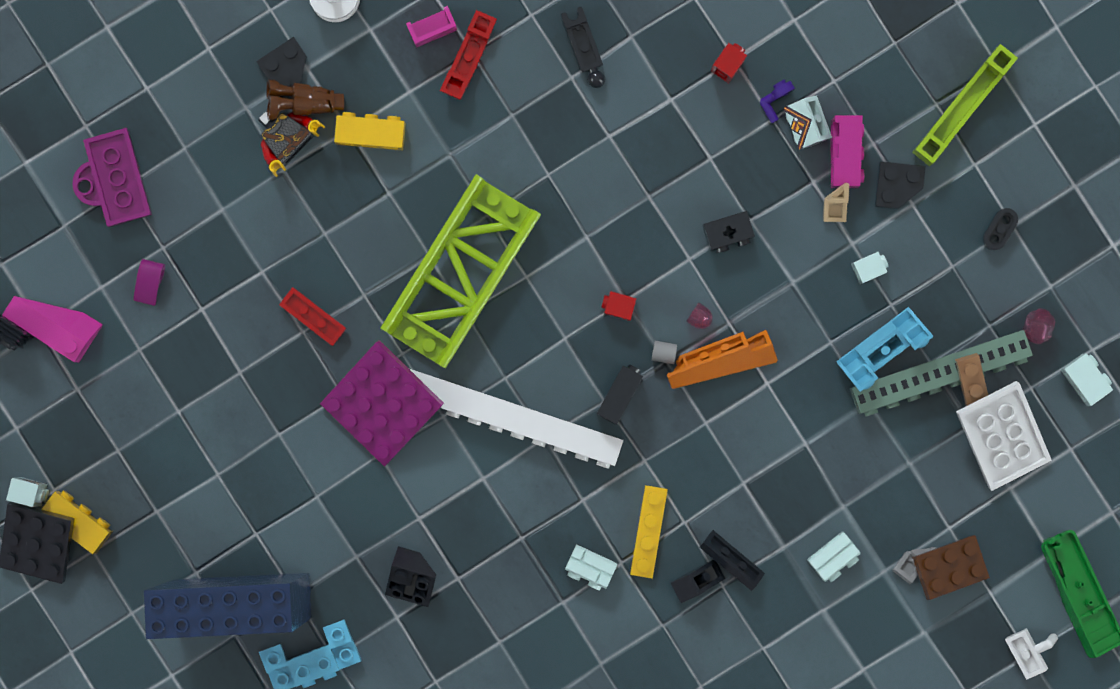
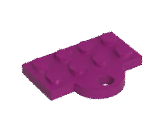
(113, 178)

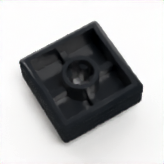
(12, 335)

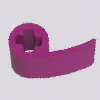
(148, 280)

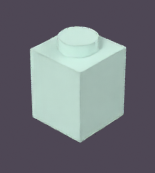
(870, 267)

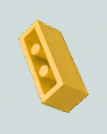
(370, 131)
(86, 530)

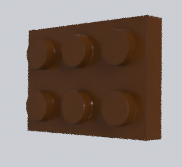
(951, 567)

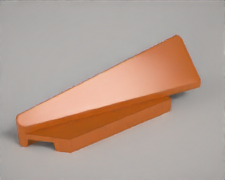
(723, 358)

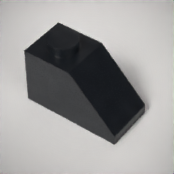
(697, 581)

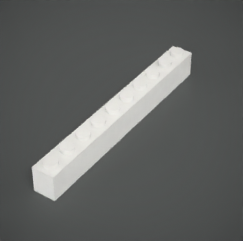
(524, 422)

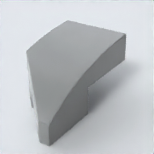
(905, 566)

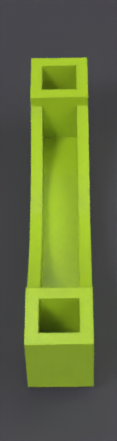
(964, 105)

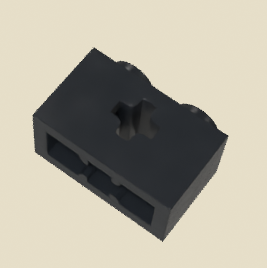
(738, 222)

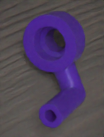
(781, 89)

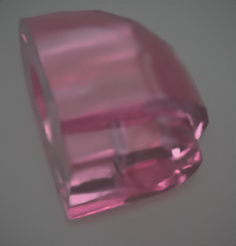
(700, 317)

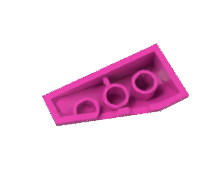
(58, 327)

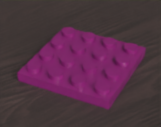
(382, 403)

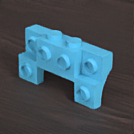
(882, 347)
(314, 664)

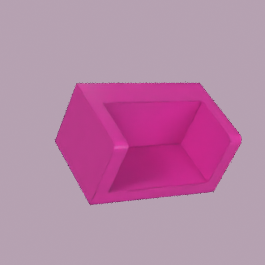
(432, 27)

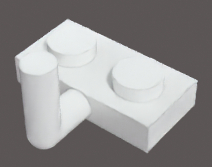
(1028, 654)

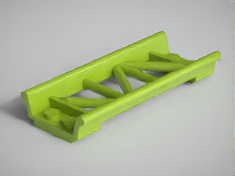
(510, 216)

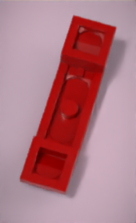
(468, 55)

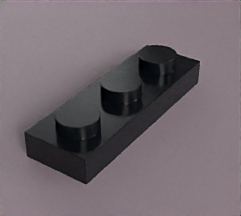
(732, 560)

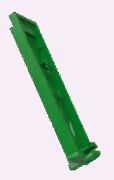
(1082, 594)

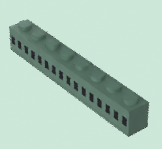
(939, 372)

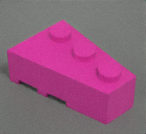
(847, 150)

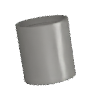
(664, 352)

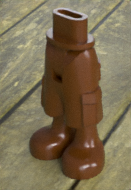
(304, 99)

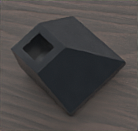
(410, 577)

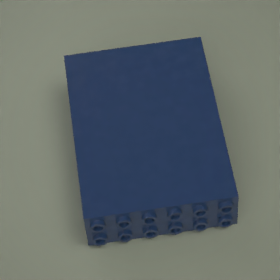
(227, 606)

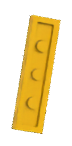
(648, 531)

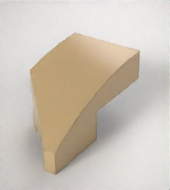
(836, 205)

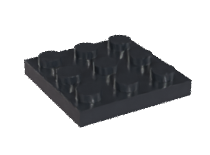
(36, 542)

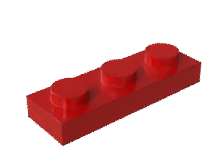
(312, 316)

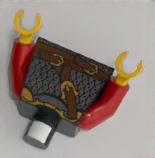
(285, 138)

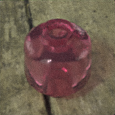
(1039, 326)

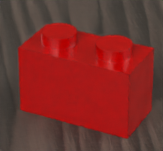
(729, 62)

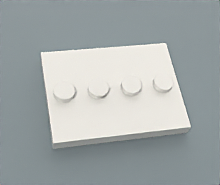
(1004, 435)

